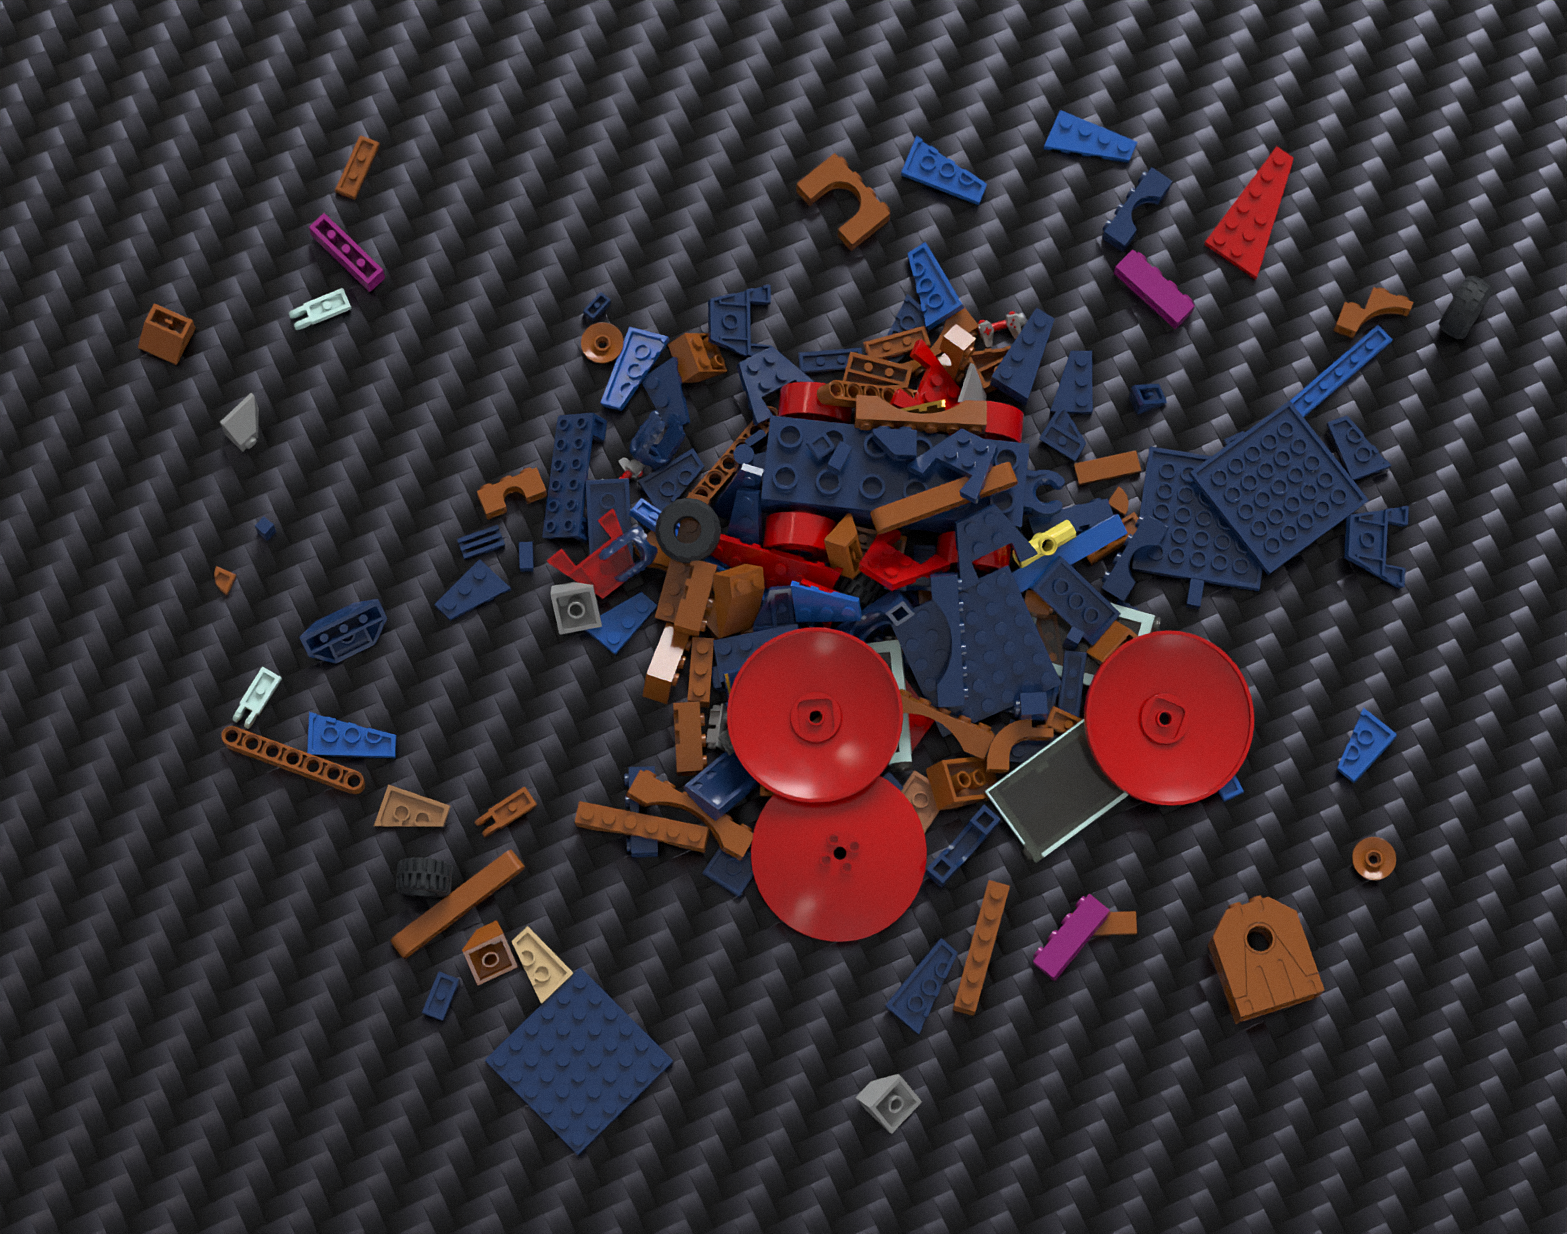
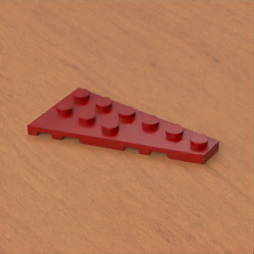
(1247, 225)
(778, 566)

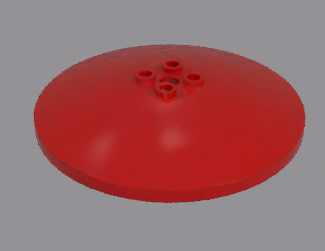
(808, 674)
(1206, 711)
(845, 896)

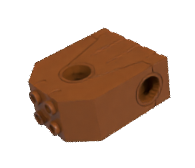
(1266, 979)

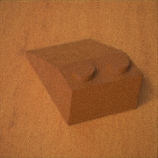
(738, 597)
(959, 782)

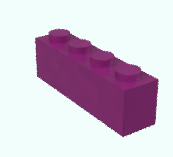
(347, 252)
(1154, 288)
(1071, 937)

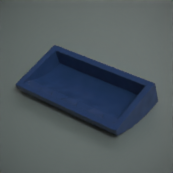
(721, 785)

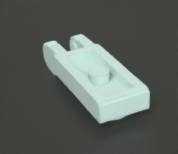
(321, 308)
(257, 696)

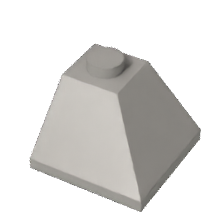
(972, 386)
(242, 423)
(575, 607)
(889, 1101)

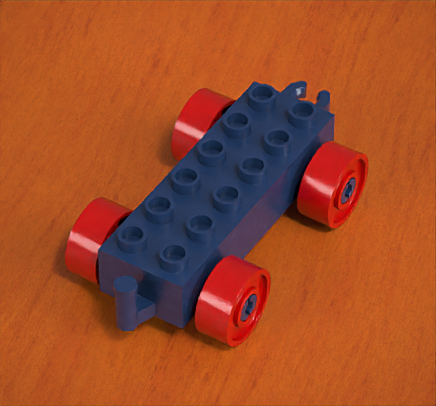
(809, 497)

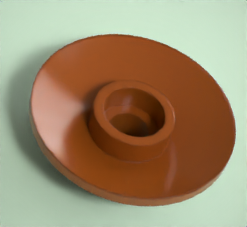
(602, 333)
(1376, 848)

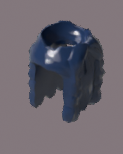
(644, 447)
(646, 550)

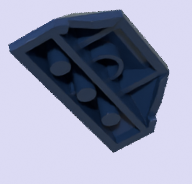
(345, 631)

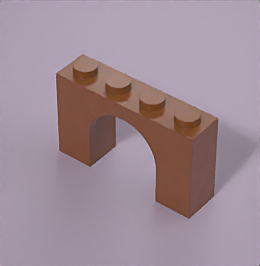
(836, 175)

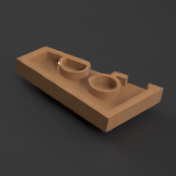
(408, 809)

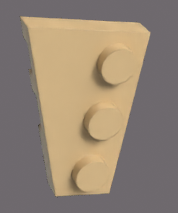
(541, 964)

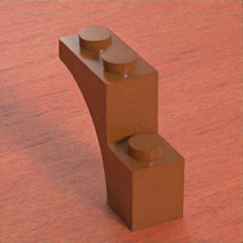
(1378, 303)

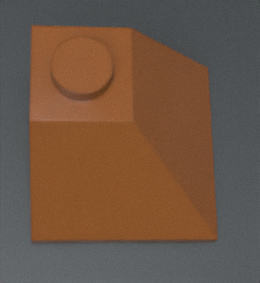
(488, 953)

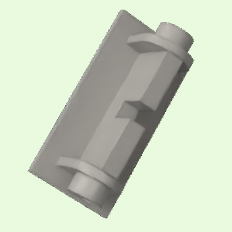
(717, 718)

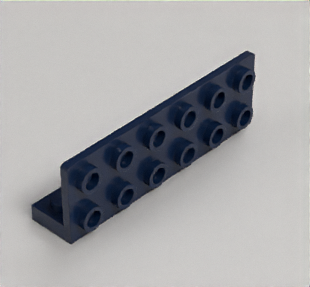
(569, 475)

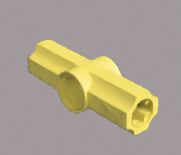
(1055, 538)

